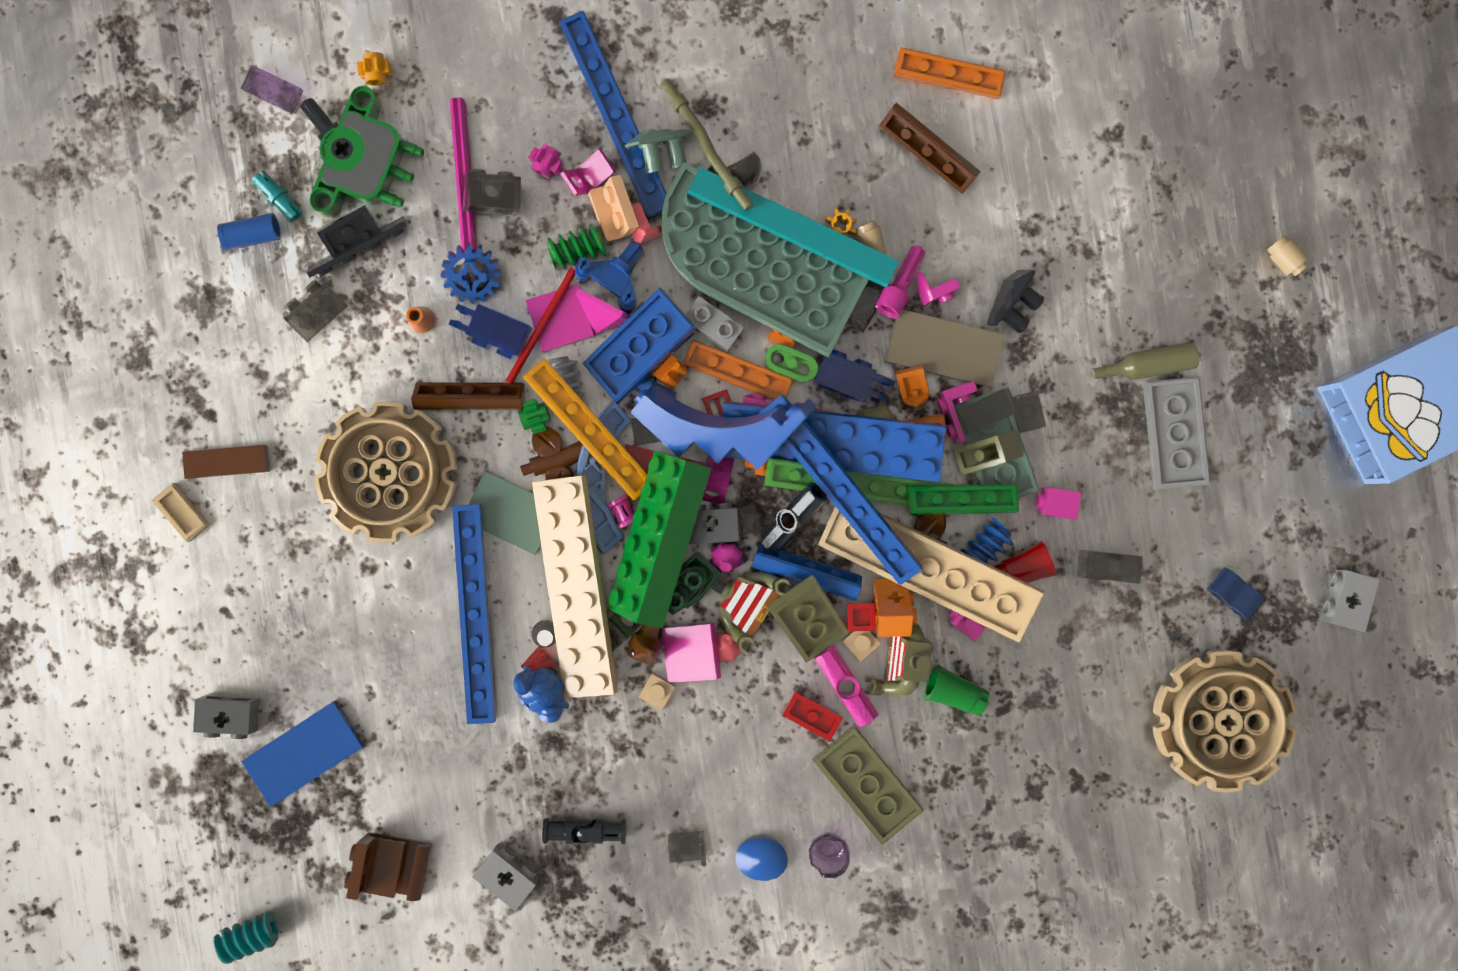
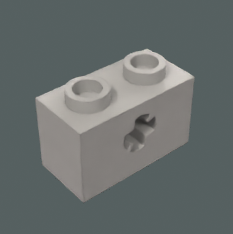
(714, 324)
(1362, 593)
(510, 890)

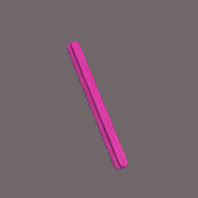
(462, 165)

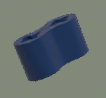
(1236, 594)

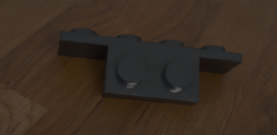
(350, 235)

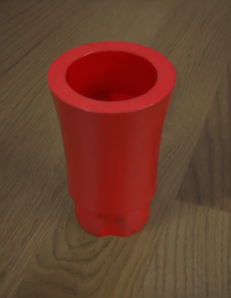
(1030, 564)

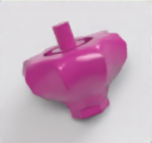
(726, 557)

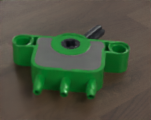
(372, 158)

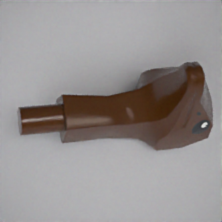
(645, 645)

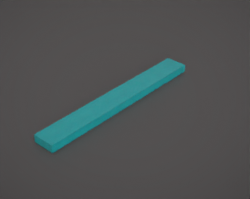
(797, 229)

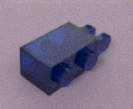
(494, 329)
(850, 378)

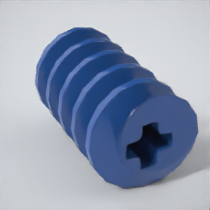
(989, 542)

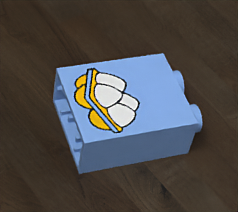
(1399, 407)

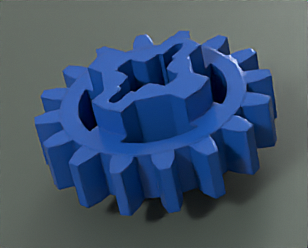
(481, 271)

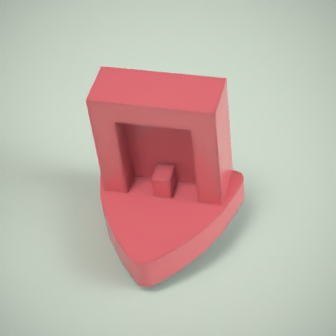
(644, 232)

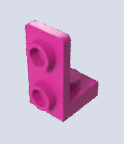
(959, 394)

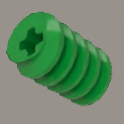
(576, 247)

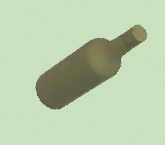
(1152, 362)

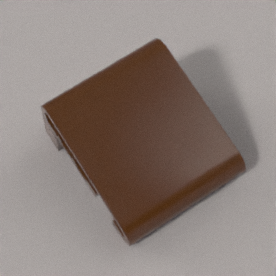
(387, 867)

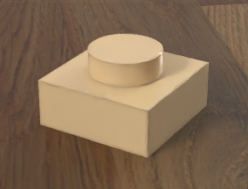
(861, 643)
(657, 691)

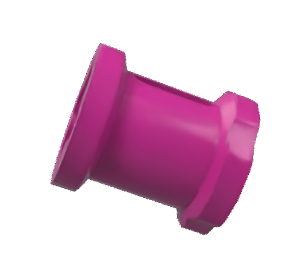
(624, 520)

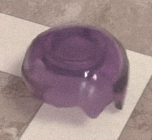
(829, 855)

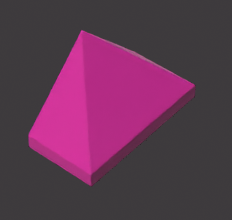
(599, 313)

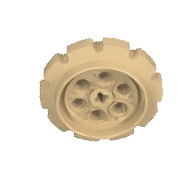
(389, 426)
(1261, 743)

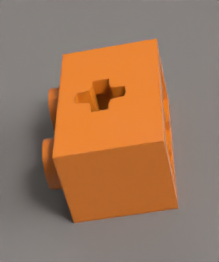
(893, 609)

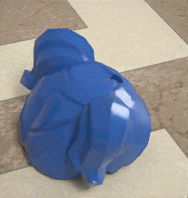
(541, 693)

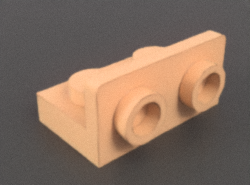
(613, 209)

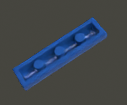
(800, 568)

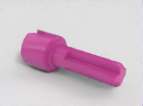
(895, 297)

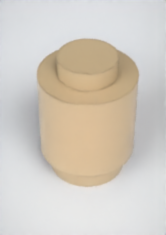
(1288, 256)

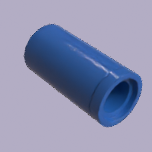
(249, 232)

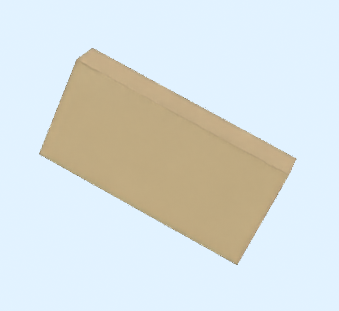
(180, 512)

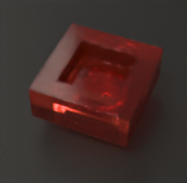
(539, 659)

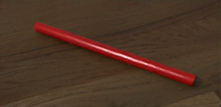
(541, 326)

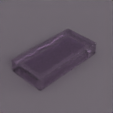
(271, 89)

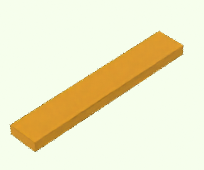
(587, 427)

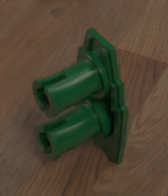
(694, 581)

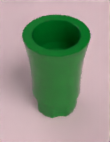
(955, 691)

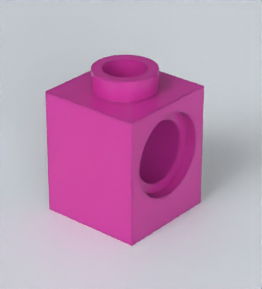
(1058, 503)

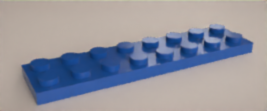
(867, 442)

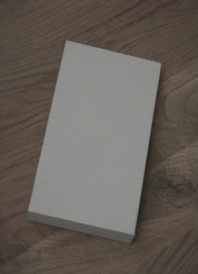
(1176, 433)

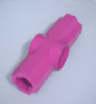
(855, 700)

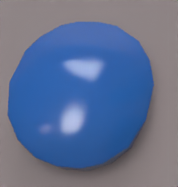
(761, 858)

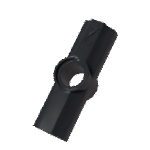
(802, 510)

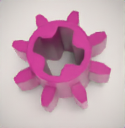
(545, 160)

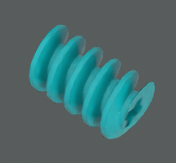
(246, 939)

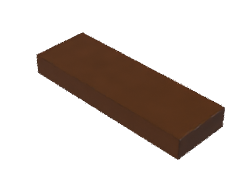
(225, 461)

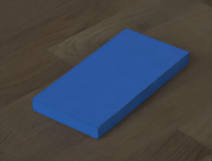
(639, 345)
(302, 753)

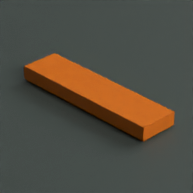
(949, 73)
(736, 371)

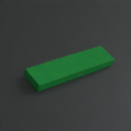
(963, 499)

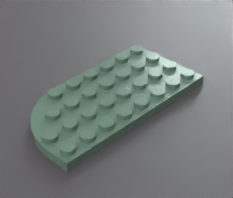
(757, 270)

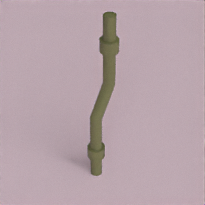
(732, 184)

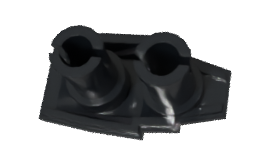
(1013, 289)

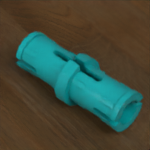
(277, 196)

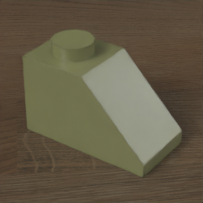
(988, 452)

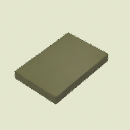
(808, 618)

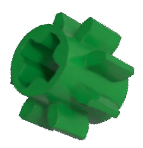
(534, 416)

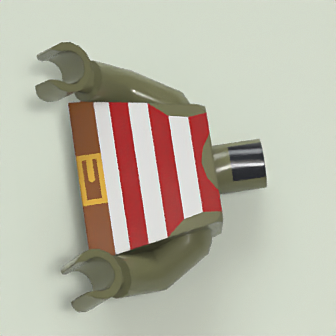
(747, 603)
(906, 664)

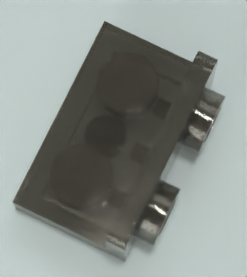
(313, 309)

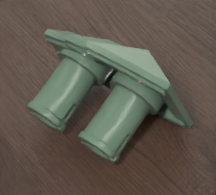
(649, 141)

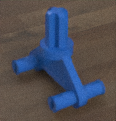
(613, 275)

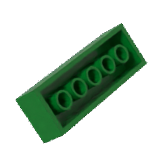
(658, 539)

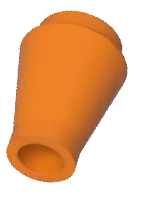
(425, 320)

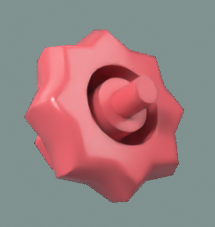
(727, 648)

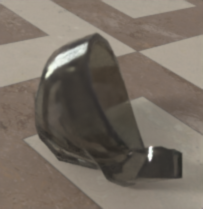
(746, 169)

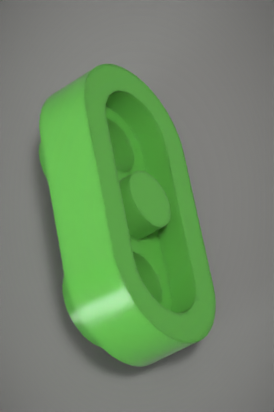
(791, 363)

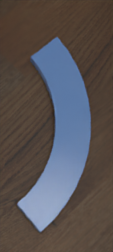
(605, 528)

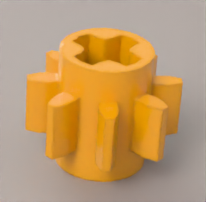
(374, 68)
(844, 218)

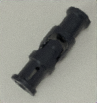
(589, 831)

